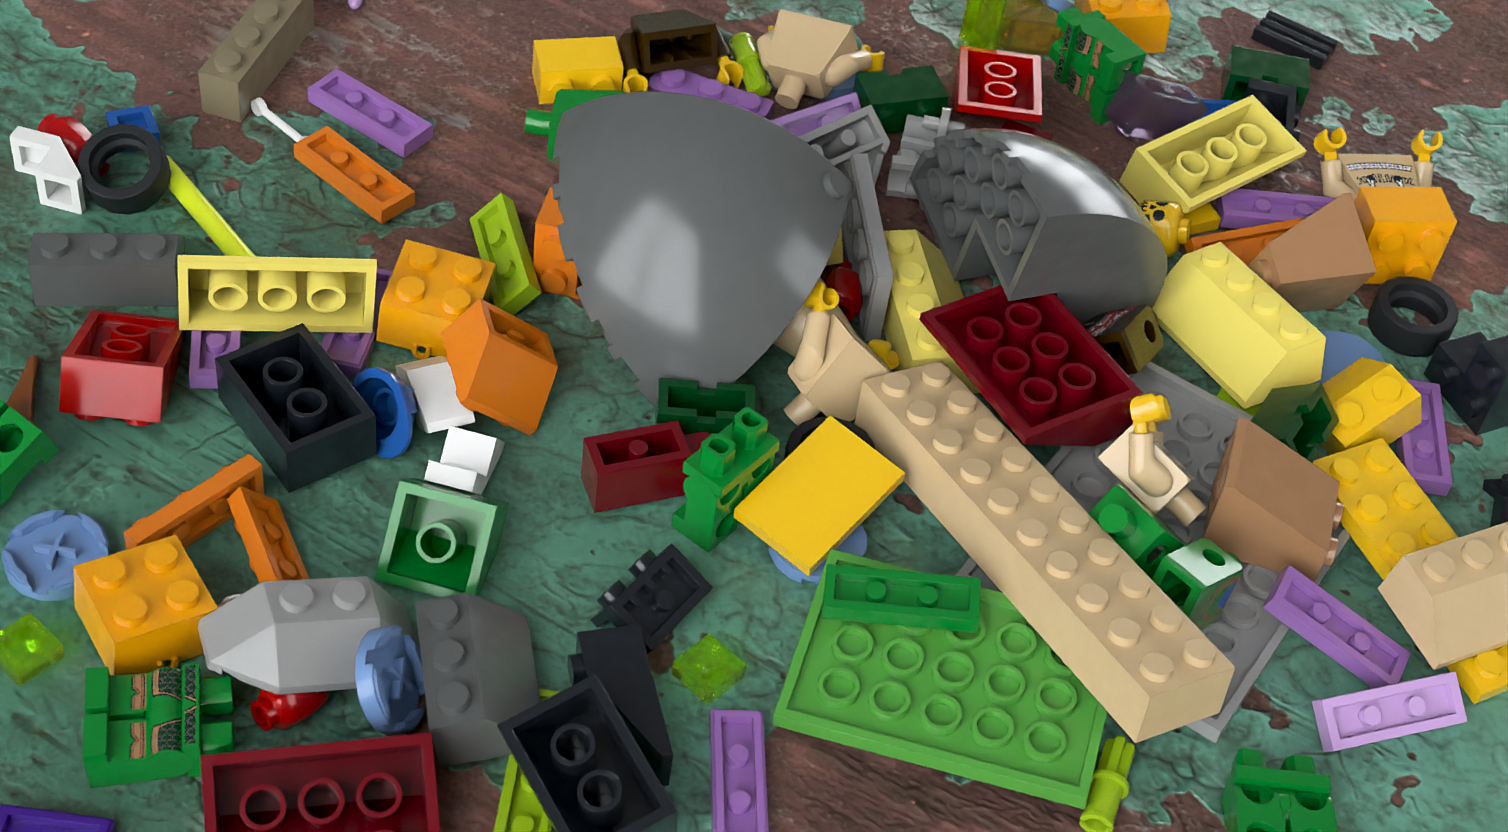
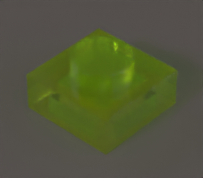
(28, 649)
(708, 669)

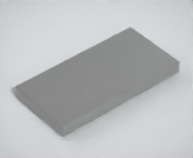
(867, 247)

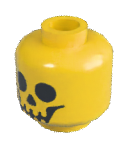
(1168, 223)

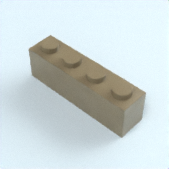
(253, 55)

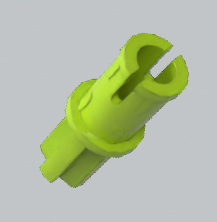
(746, 55)
(1108, 785)

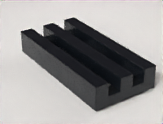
(1294, 39)

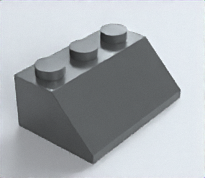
(105, 269)
(474, 674)

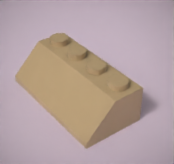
(1453, 596)

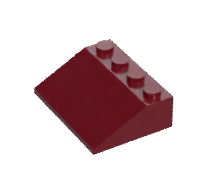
(1036, 367)
(324, 787)

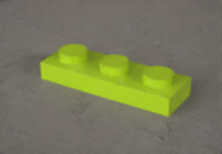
(503, 243)

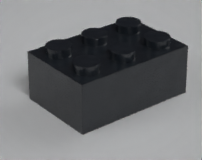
(296, 407)

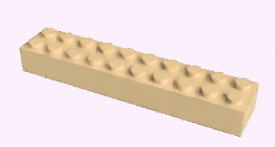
(1045, 552)

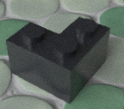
(1473, 379)

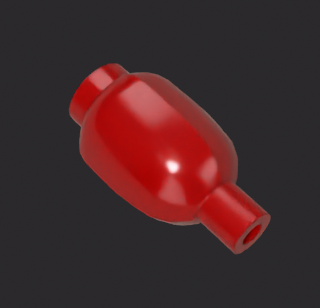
(72, 134)
(848, 286)
(285, 710)

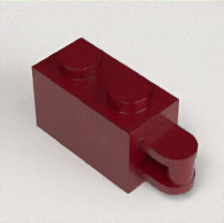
(637, 465)

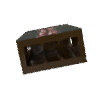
(1128, 336)

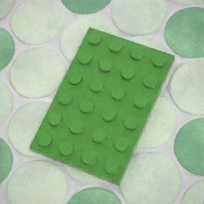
(947, 699)

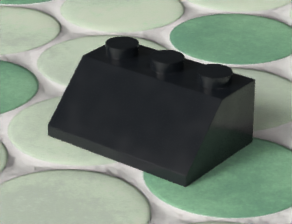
(587, 764)

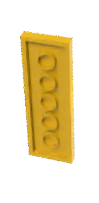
(1393, 518)

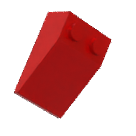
(998, 84)
(121, 367)

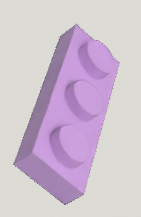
(1389, 711)

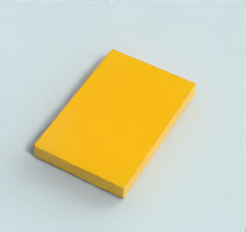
(819, 495)

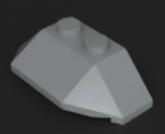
(851, 134)
(298, 632)

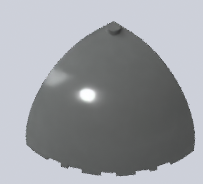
(1038, 221)
(691, 230)

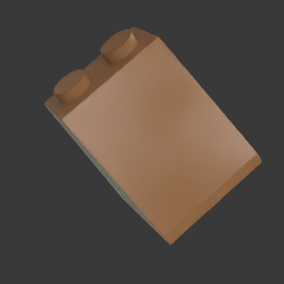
(1318, 258)
(1272, 505)

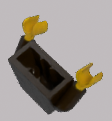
(673, 42)

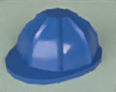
(393, 406)

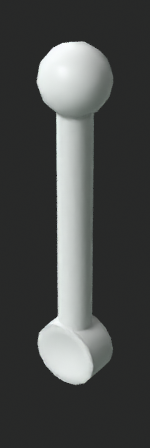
(260, 108)

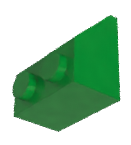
(440, 539)

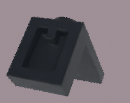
(1278, 100)

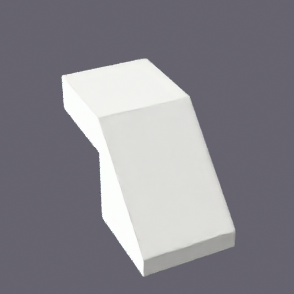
(55, 172)
(434, 394)
(465, 461)

